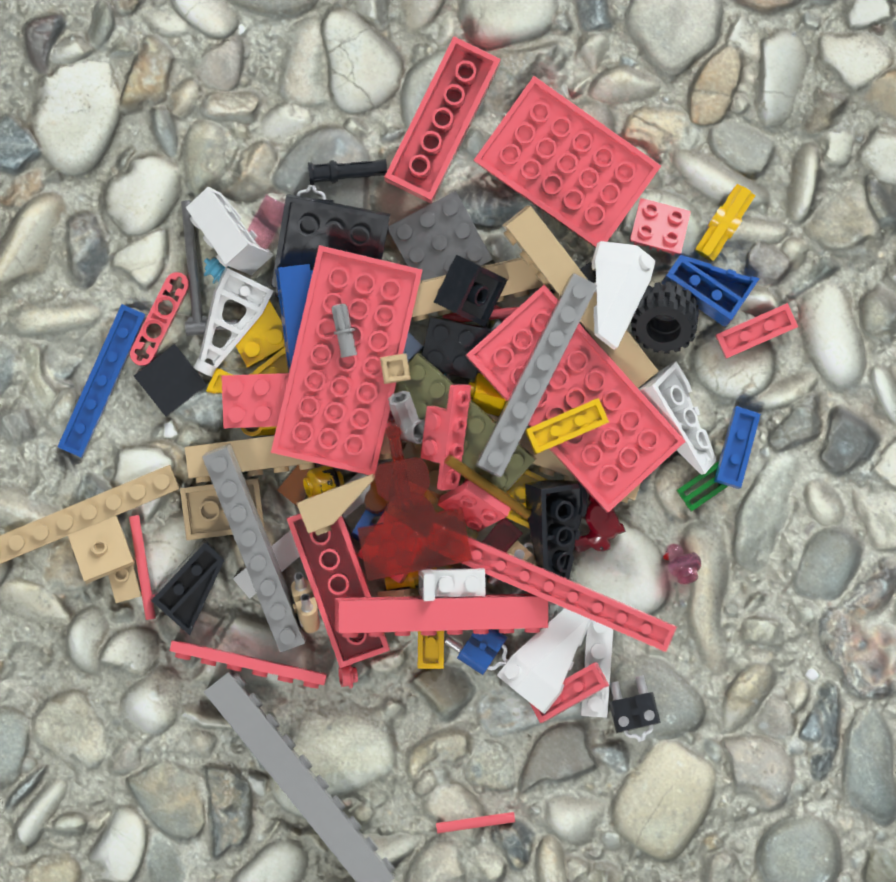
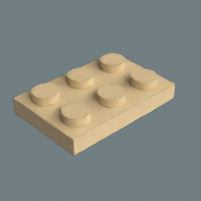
(204, 512)

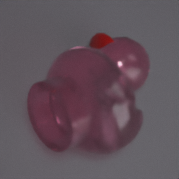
(682, 565)

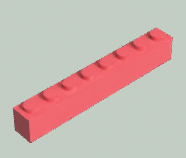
(447, 614)

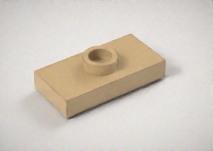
(125, 584)

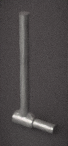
(197, 323)

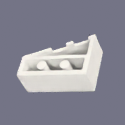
(226, 232)

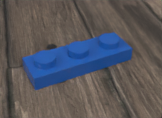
(737, 447)

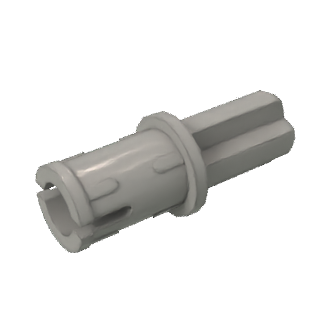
(344, 330)

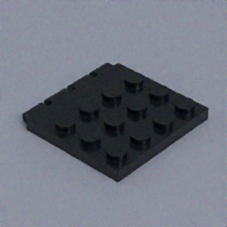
(328, 224)

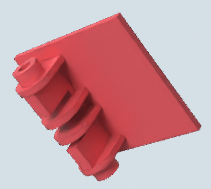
(660, 226)

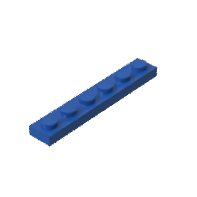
(102, 381)

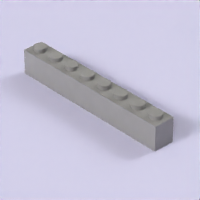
(536, 375)
(254, 547)

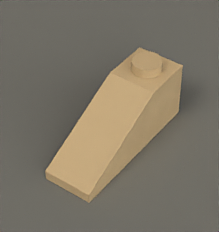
(328, 507)

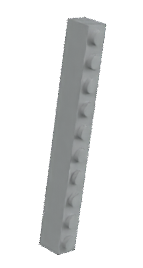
(298, 781)

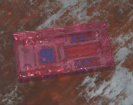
(267, 221)

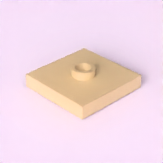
(101, 549)

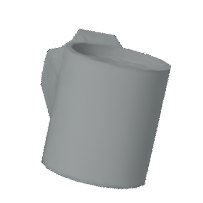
(406, 417)

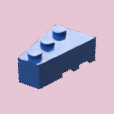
(715, 289)

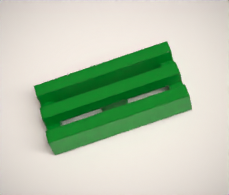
(686, 499)

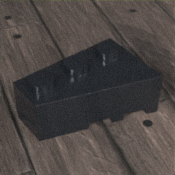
(188, 586)

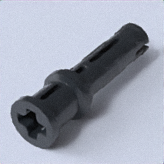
(334, 171)

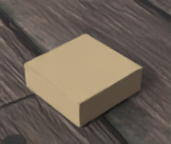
(395, 368)

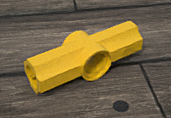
(725, 222)

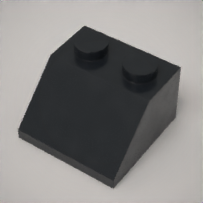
(470, 290)

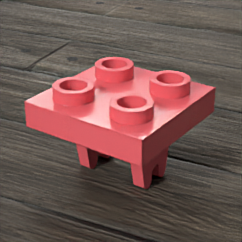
(478, 506)

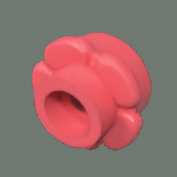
(347, 676)

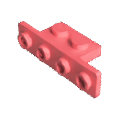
(446, 434)

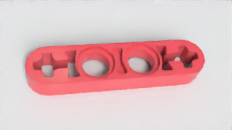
(156, 317)

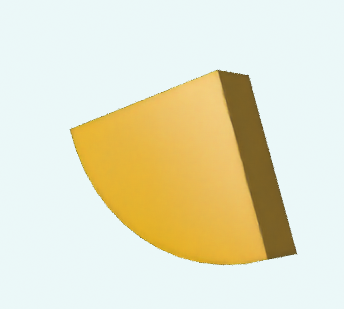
(215, 384)

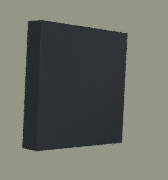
(170, 380)

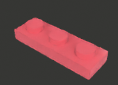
(756, 331)
(576, 689)

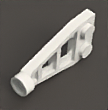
(244, 291)

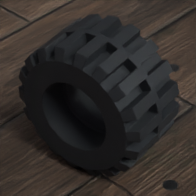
(662, 334)

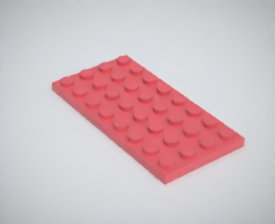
(339, 405)
(605, 459)

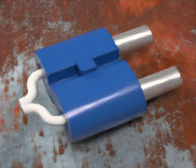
(480, 650)

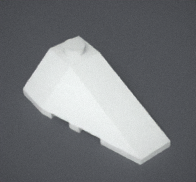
(621, 279)
(670, 396)
(543, 662)

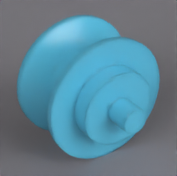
(214, 268)

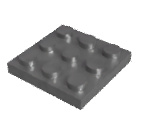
(435, 236)

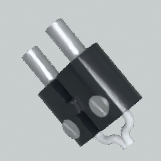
(634, 711)

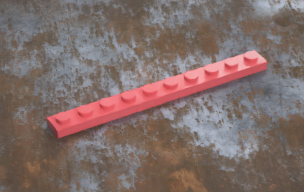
(571, 595)

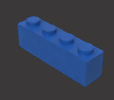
(293, 289)

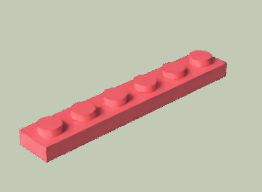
(259, 666)

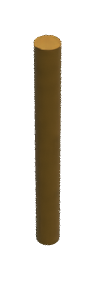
(487, 486)

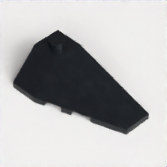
(555, 522)

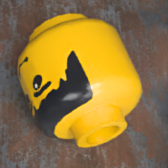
(322, 480)

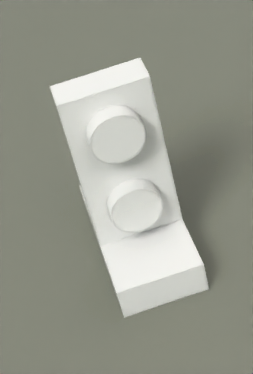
(451, 583)

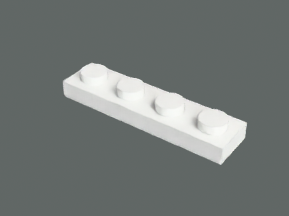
(598, 649)

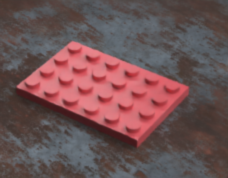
(567, 163)

